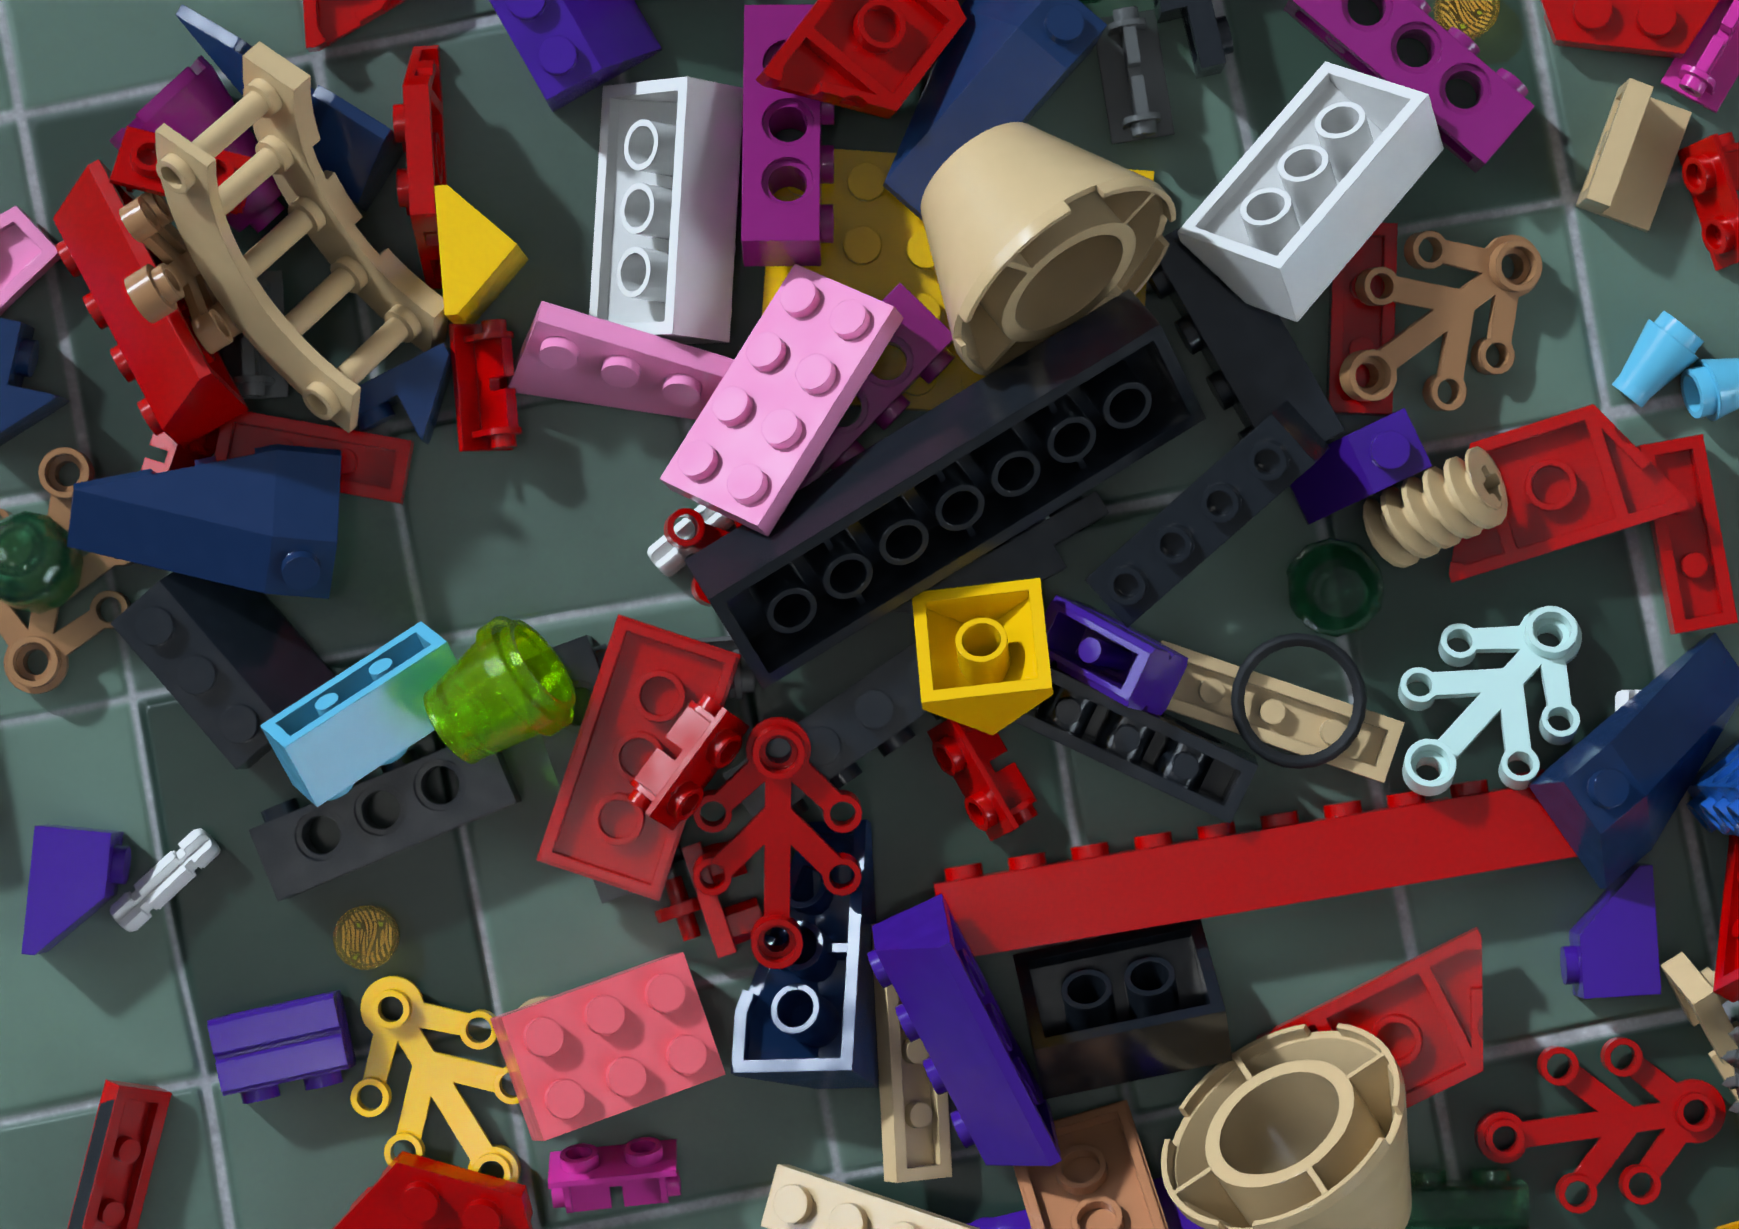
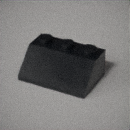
(222, 658)
(1122, 1008)

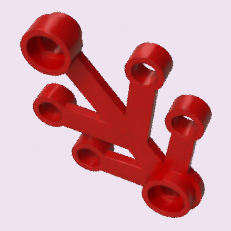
(777, 829)
(1612, 1123)

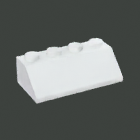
(1313, 188)
(667, 208)

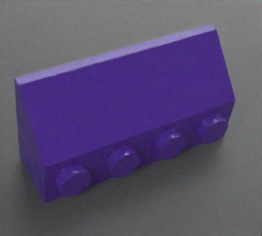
(576, 42)
(965, 1036)

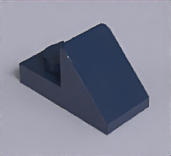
(18, 359)
(415, 383)

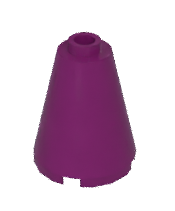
(191, 106)

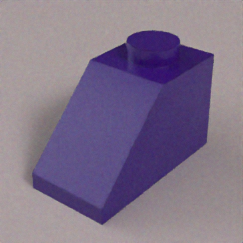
(1360, 466)
(70, 880)
(1616, 941)

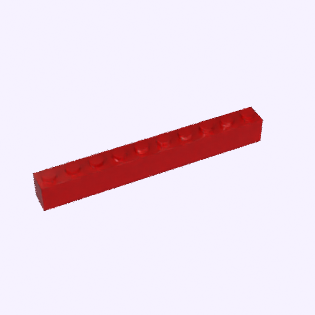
(1250, 868)

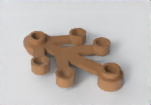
(160, 287)
(1448, 314)
(42, 627)

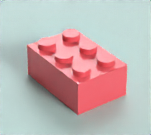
(607, 1046)

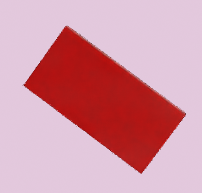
(633, 705)

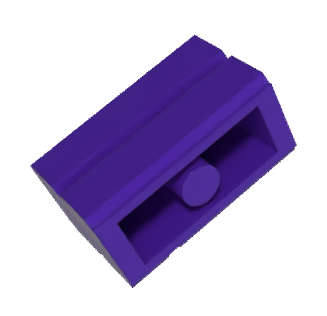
(1111, 656)
(282, 1045)

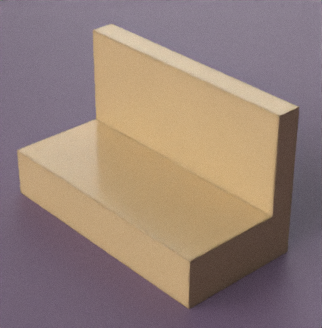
(1633, 157)

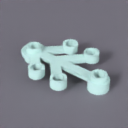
(1495, 693)

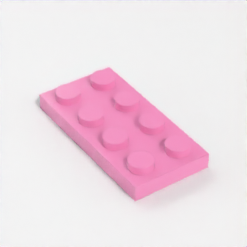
(781, 399)

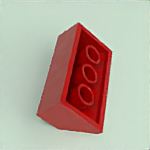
(181, 381)

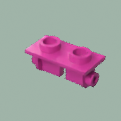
(1711, 60)
(584, 1173)

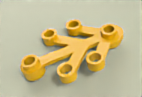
(431, 1073)

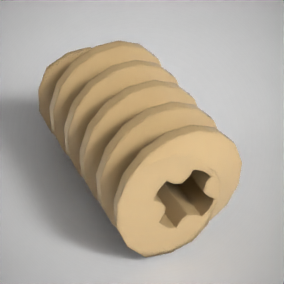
(1436, 509)

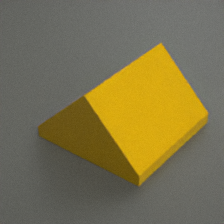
(474, 257)
(982, 652)

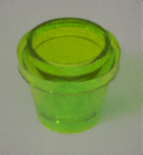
(501, 692)

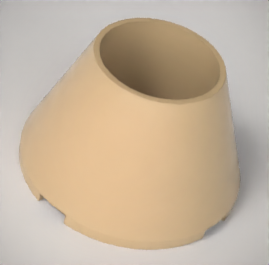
(1035, 238)
(1295, 1136)

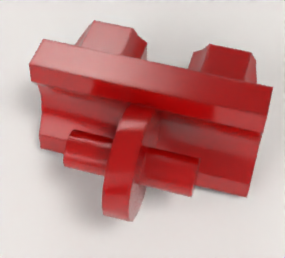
(725, 924)

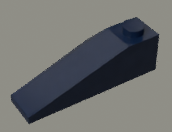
(989, 75)
(351, 141)
(235, 521)
(1634, 768)
(818, 1015)

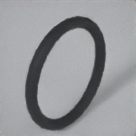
(1334, 652)

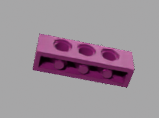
(1467, 133)
(775, 229)
(925, 347)

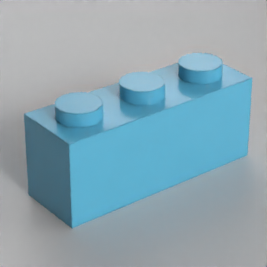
(360, 716)

